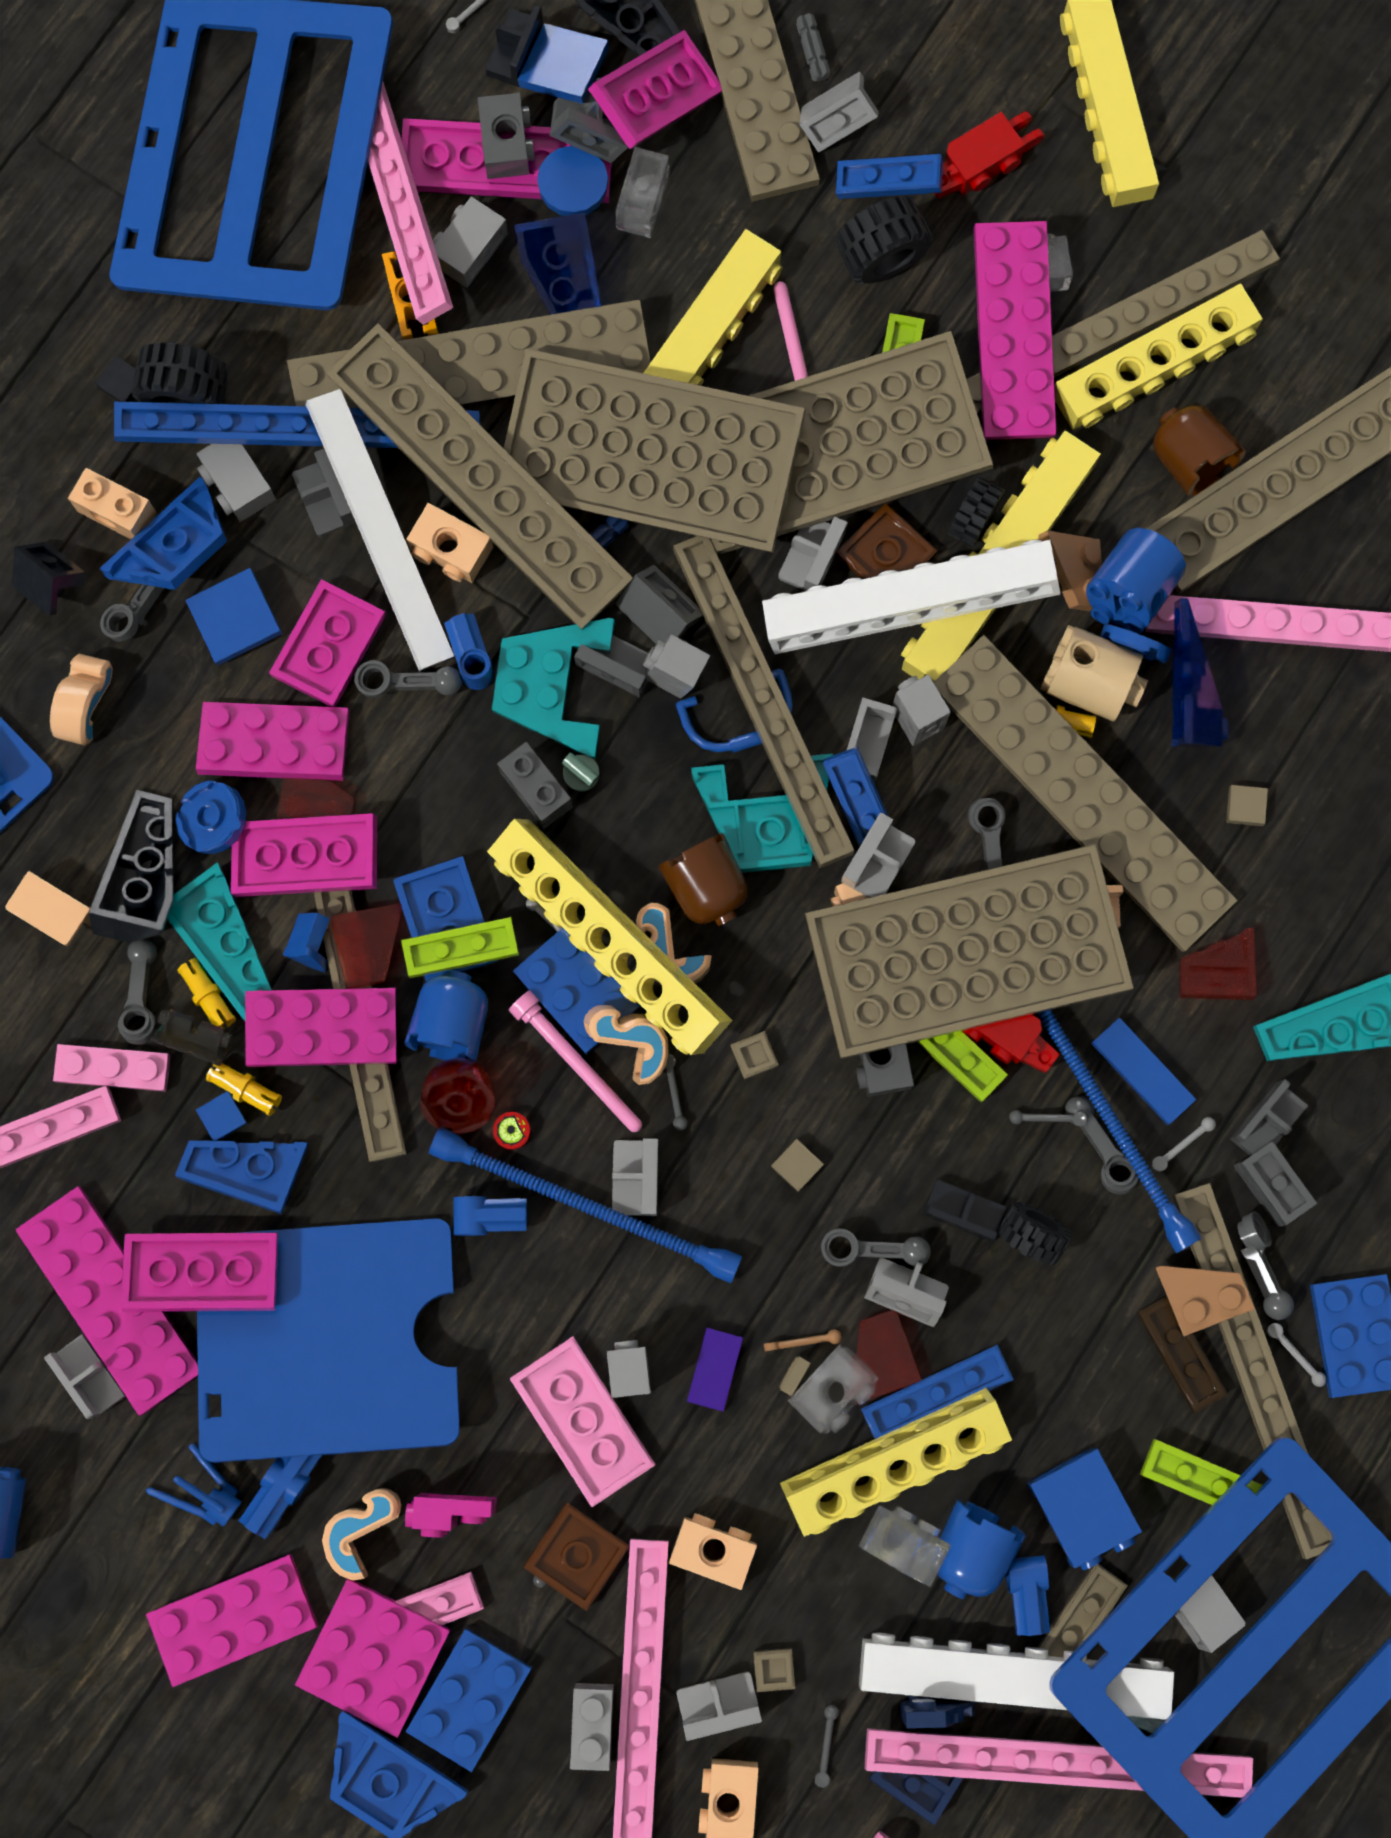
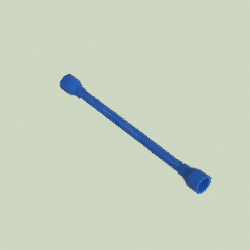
(453, 1148)
(1178, 1228)

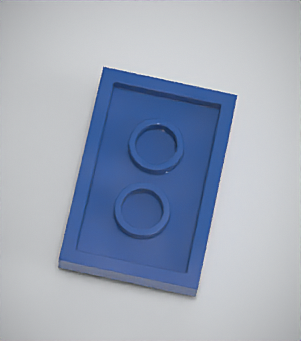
(440, 901)
(571, 986)
(1354, 1334)
(468, 1699)

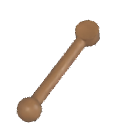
(834, 1337)

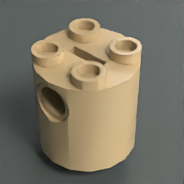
(1094, 674)

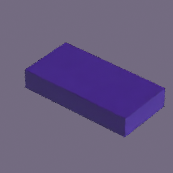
(714, 1369)

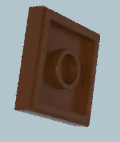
(884, 545)
(576, 1556)

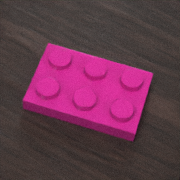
(327, 643)

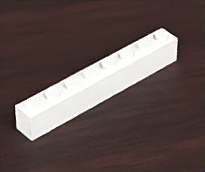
(911, 596)
(1000, 1675)

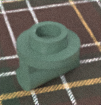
(580, 772)

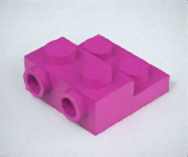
(439, 1512)

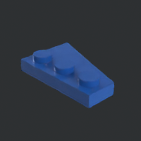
(246, 1171)

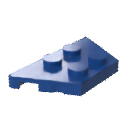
(171, 543)
(385, 1781)

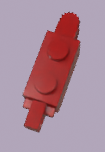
(986, 152)
(1016, 1042)

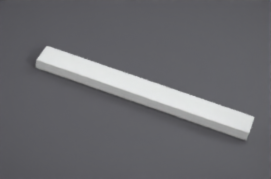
(379, 529)

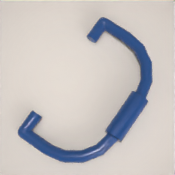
(738, 743)

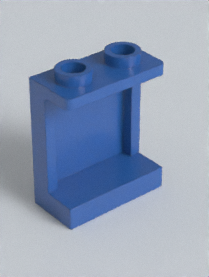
(1085, 1509)

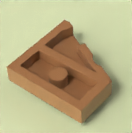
(1077, 563)

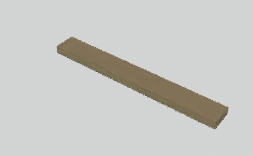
(370, 1081)

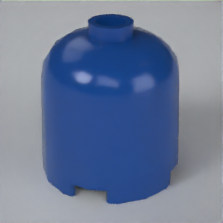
(449, 1017)
(978, 1551)

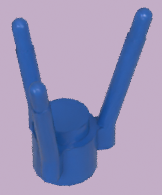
(217, 1506)

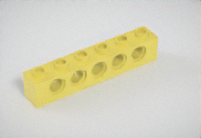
(1230, 308)
(876, 1457)

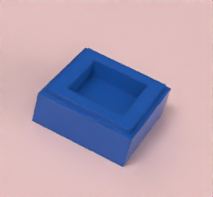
(221, 1116)

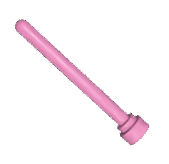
(790, 330)
(529, 1011)

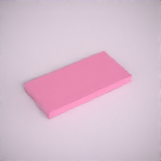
(582, 1421)

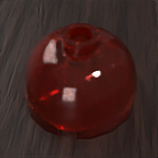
(458, 1095)

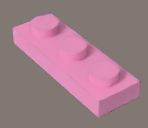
(111, 1067)

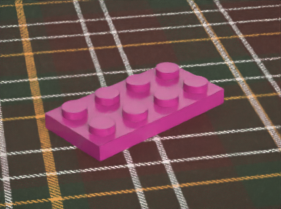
(656, 89)
(272, 741)
(305, 855)
(320, 1027)
(199, 1272)
(232, 1620)

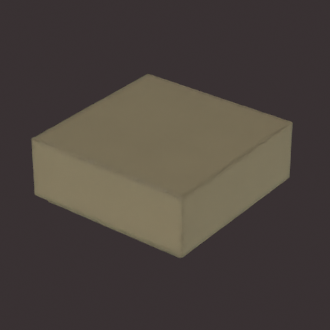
(1247, 805)
(754, 1055)
(797, 1165)
(794, 1375)
(774, 1670)

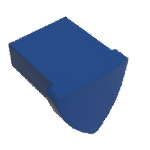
(306, 941)

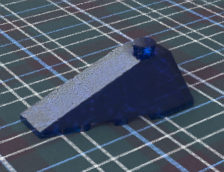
(560, 262)
(1195, 700)

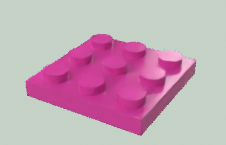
(372, 1657)

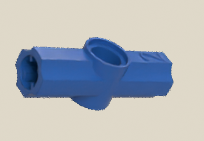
(280, 1488)

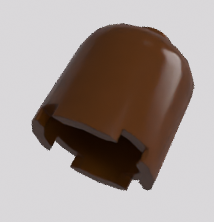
(1195, 447)
(707, 881)

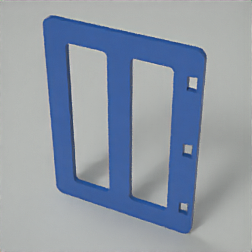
(229, 272)
(1157, 1758)

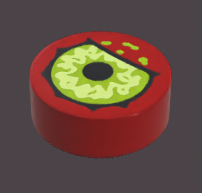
(511, 1130)

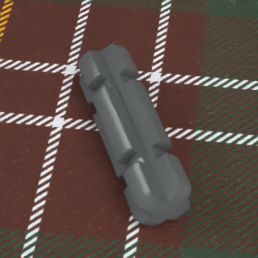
(813, 47)

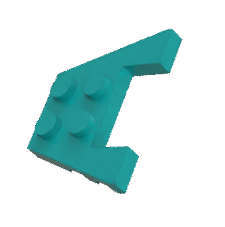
(535, 681)
(758, 830)

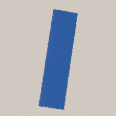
(937, 1391)

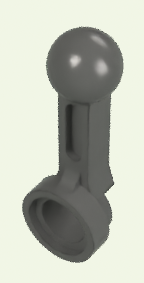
(135, 611)
(445, 680)
(990, 834)
(141, 955)
(1103, 1146)
(1257, 1238)
(910, 1251)

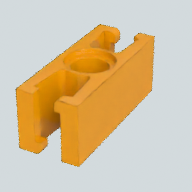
(403, 309)

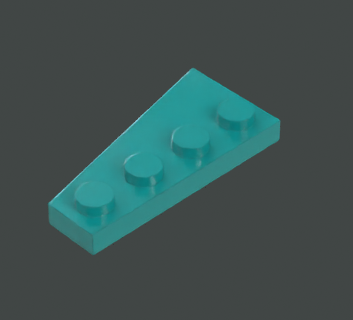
(216, 934)
(1337, 1024)

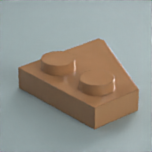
(1204, 1296)

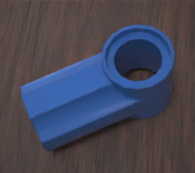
(469, 649)
(481, 1215)
(1028, 1584)

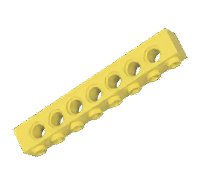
(705, 1018)

